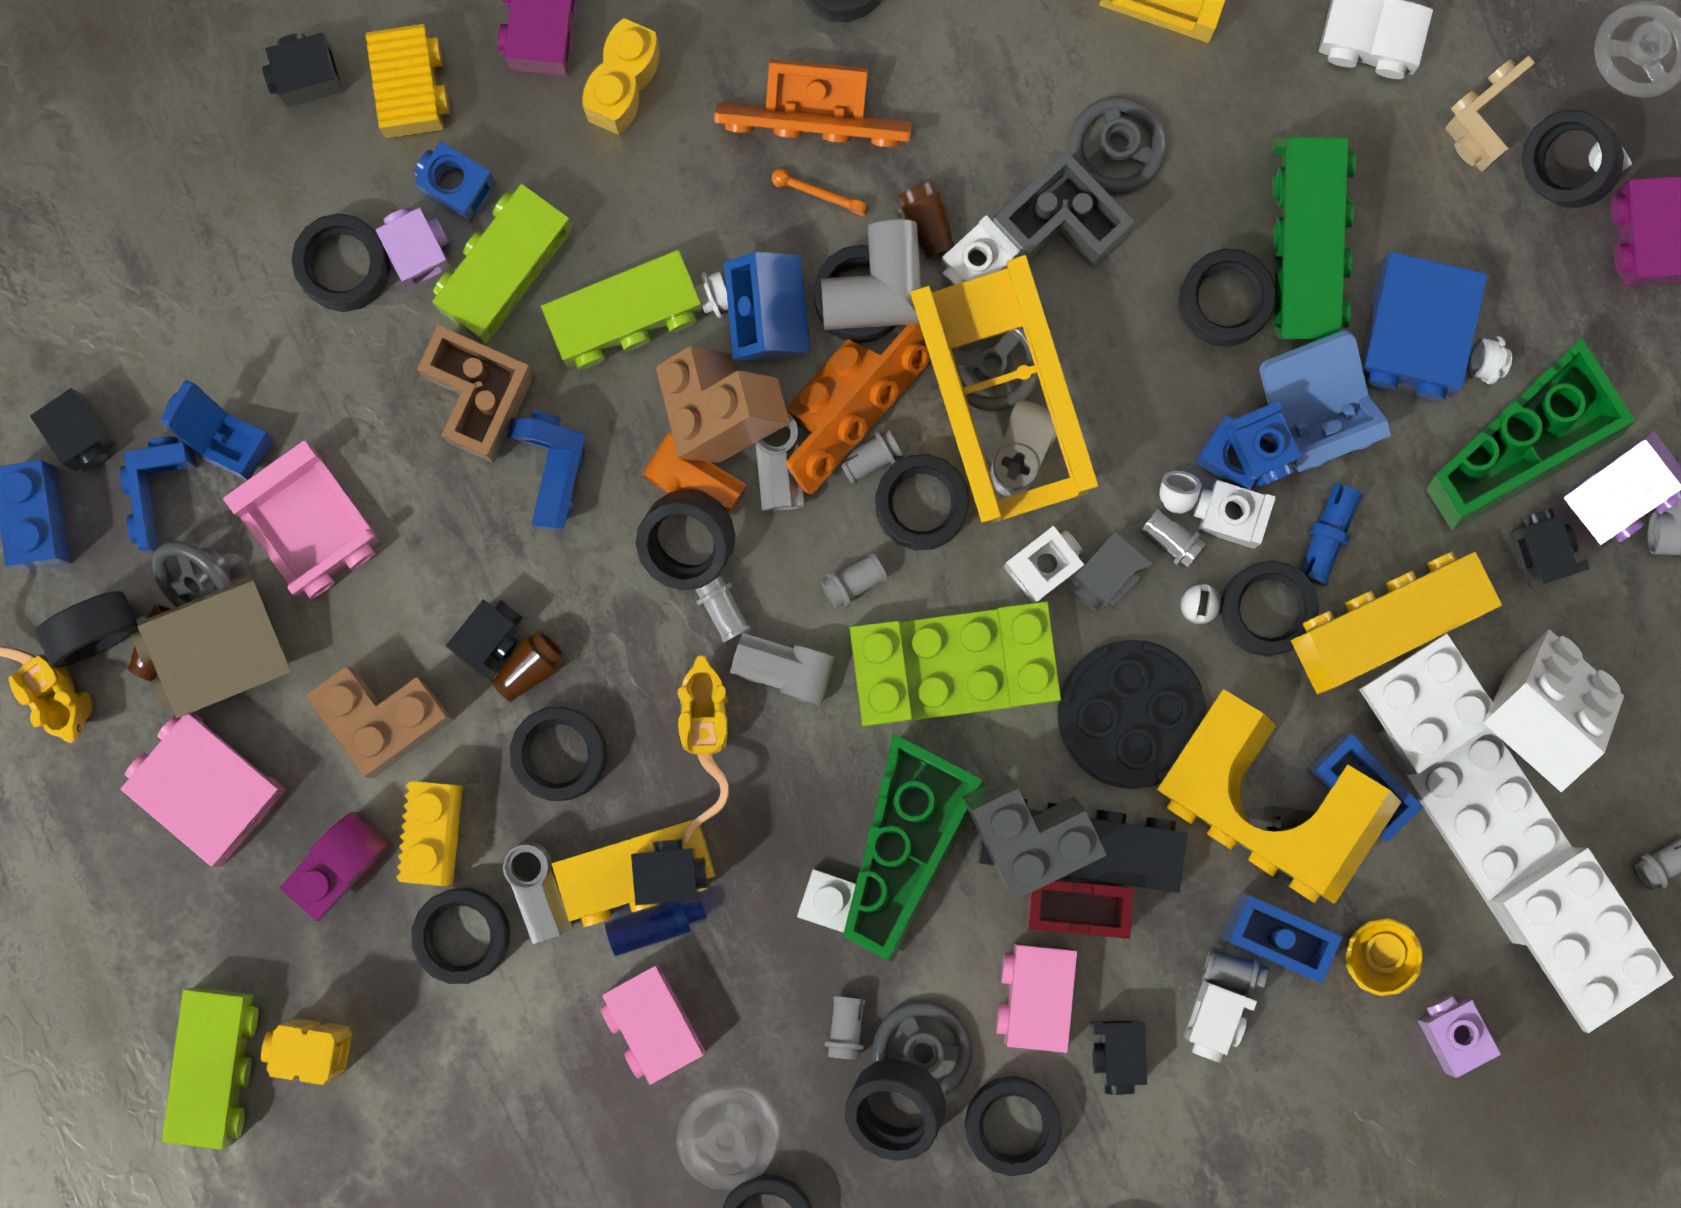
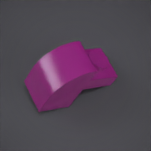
(335, 864)

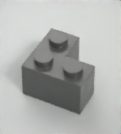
(1068, 203)
(1027, 848)

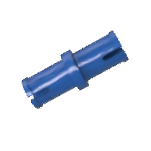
(1330, 533)

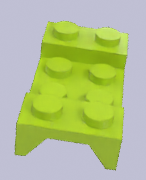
(955, 664)

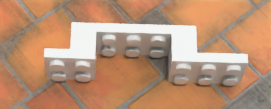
(1507, 839)

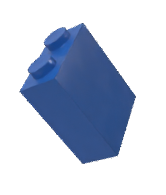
(1421, 325)

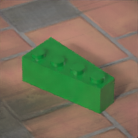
(1312, 236)
(1540, 433)
(906, 845)

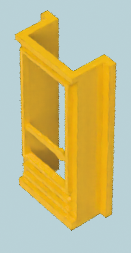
(980, 311)

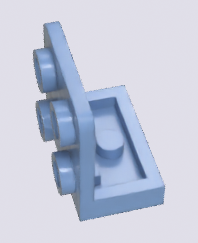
(1324, 399)

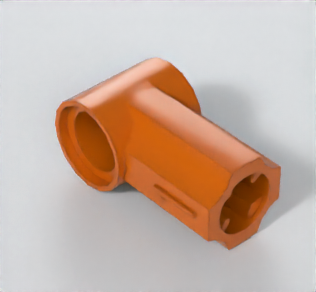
(679, 474)

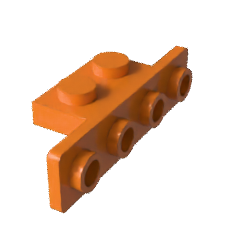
(814, 100)
(848, 400)

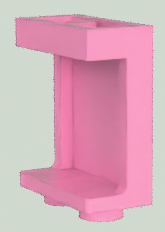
(304, 521)
(201, 789)

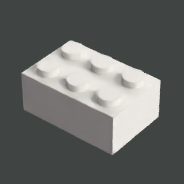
(1555, 709)

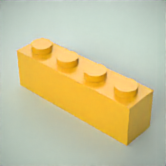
(1395, 622)

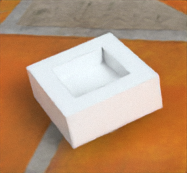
(827, 900)

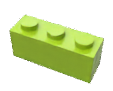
(501, 263)
(623, 311)
(209, 1068)

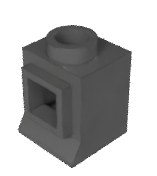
(1109, 573)

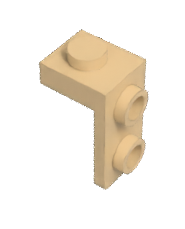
(1473, 136)

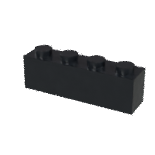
(1135, 854)

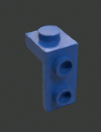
(214, 433)
(162, 456)
(561, 466)

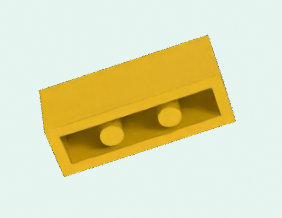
(604, 877)

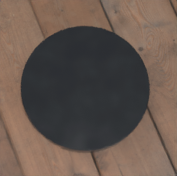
(1129, 712)

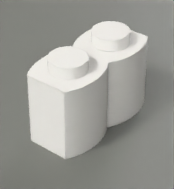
(1376, 33)

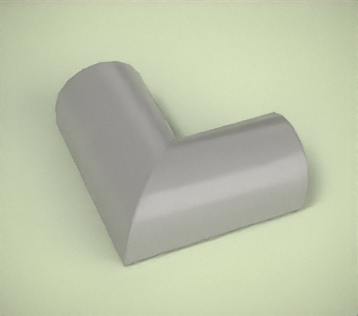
(885, 294)

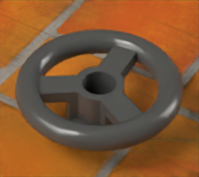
(1129, 132)
(1006, 397)
(201, 571)
(905, 1016)

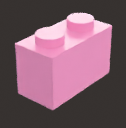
(1038, 997)
(652, 1025)

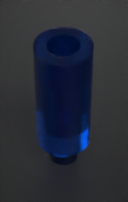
(652, 925)

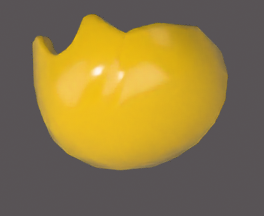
(1384, 957)

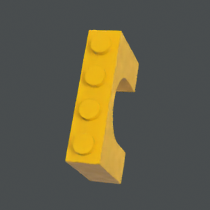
(1316, 854)

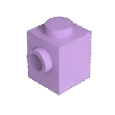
(414, 246)
(1457, 1035)

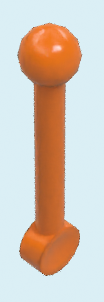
(782, 178)

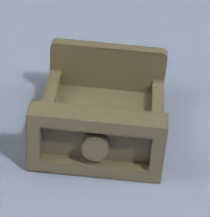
(210, 648)

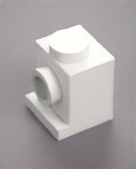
(984, 238)
(1243, 531)
(1024, 567)
(1217, 1021)

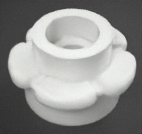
(713, 293)
(1490, 359)

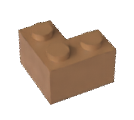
(488, 387)
(714, 407)
(377, 731)

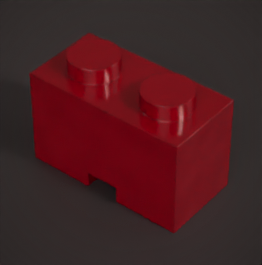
(1081, 909)

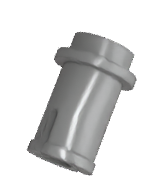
(871, 456)
(1173, 537)
(853, 580)
(722, 608)
(1659, 867)
(1235, 972)
(846, 1028)

